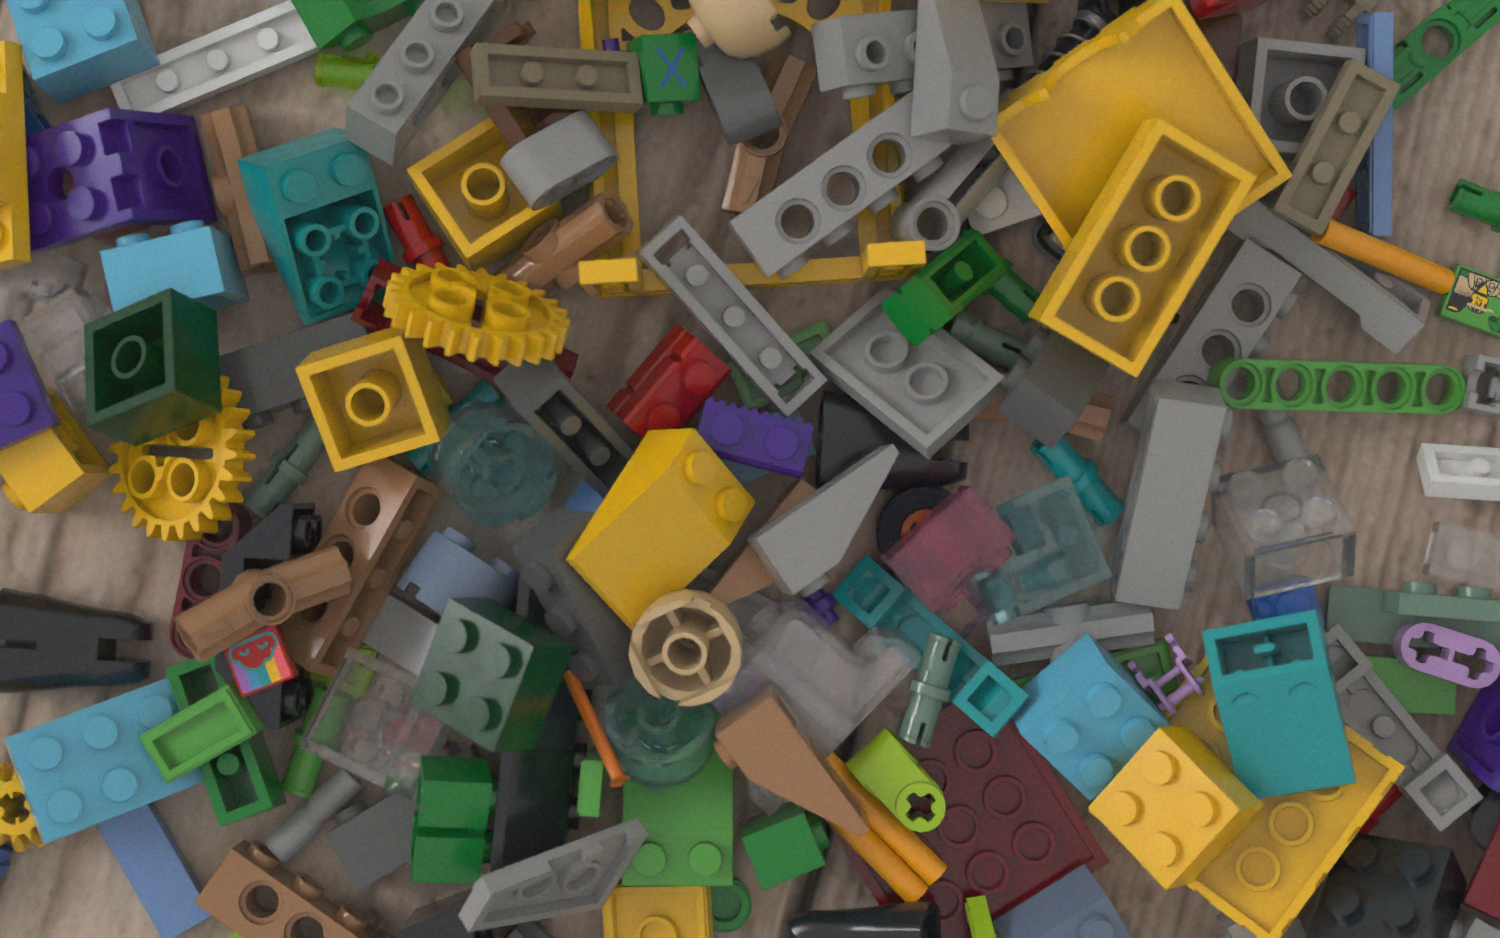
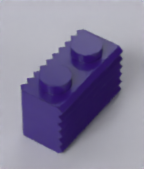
(755, 437)

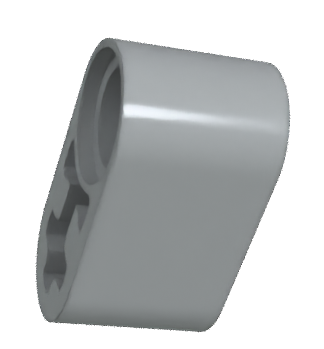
(559, 160)

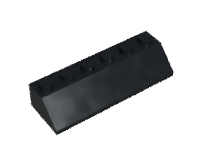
(537, 784)

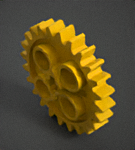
(440, 307)
(181, 494)

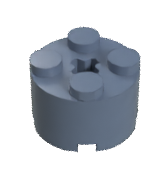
(450, 570)

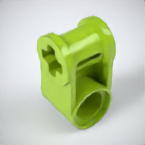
(893, 774)

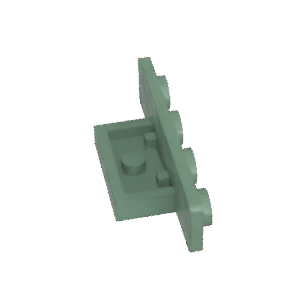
(1377, 614)

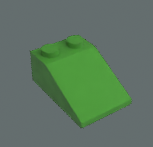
(686, 829)

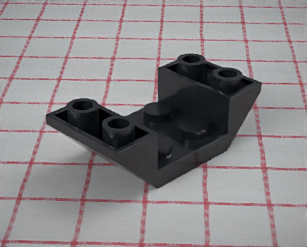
(282, 535)

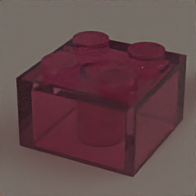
(949, 549)

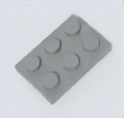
(914, 390)

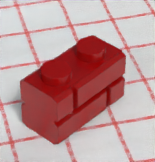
(669, 384)

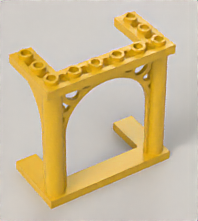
(621, 272)

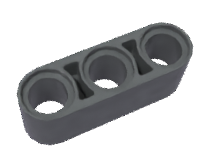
(736, 94)

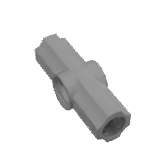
(1061, 625)

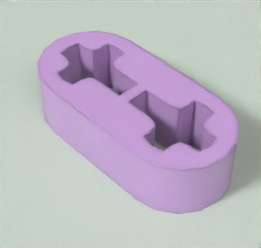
(1450, 642)

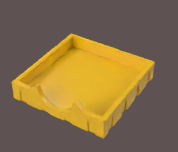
(1080, 115)
(1294, 837)

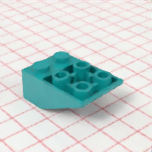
(319, 219)
(1280, 704)

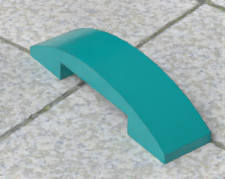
(975, 683)

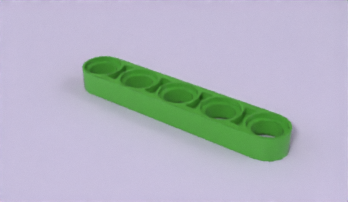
(1361, 392)

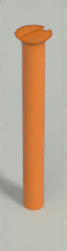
(595, 730)

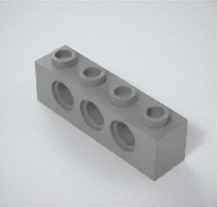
(416, 74)
(760, 225)
(1245, 271)

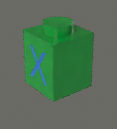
(667, 72)

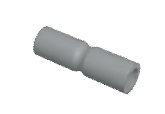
(1280, 431)
(311, 817)

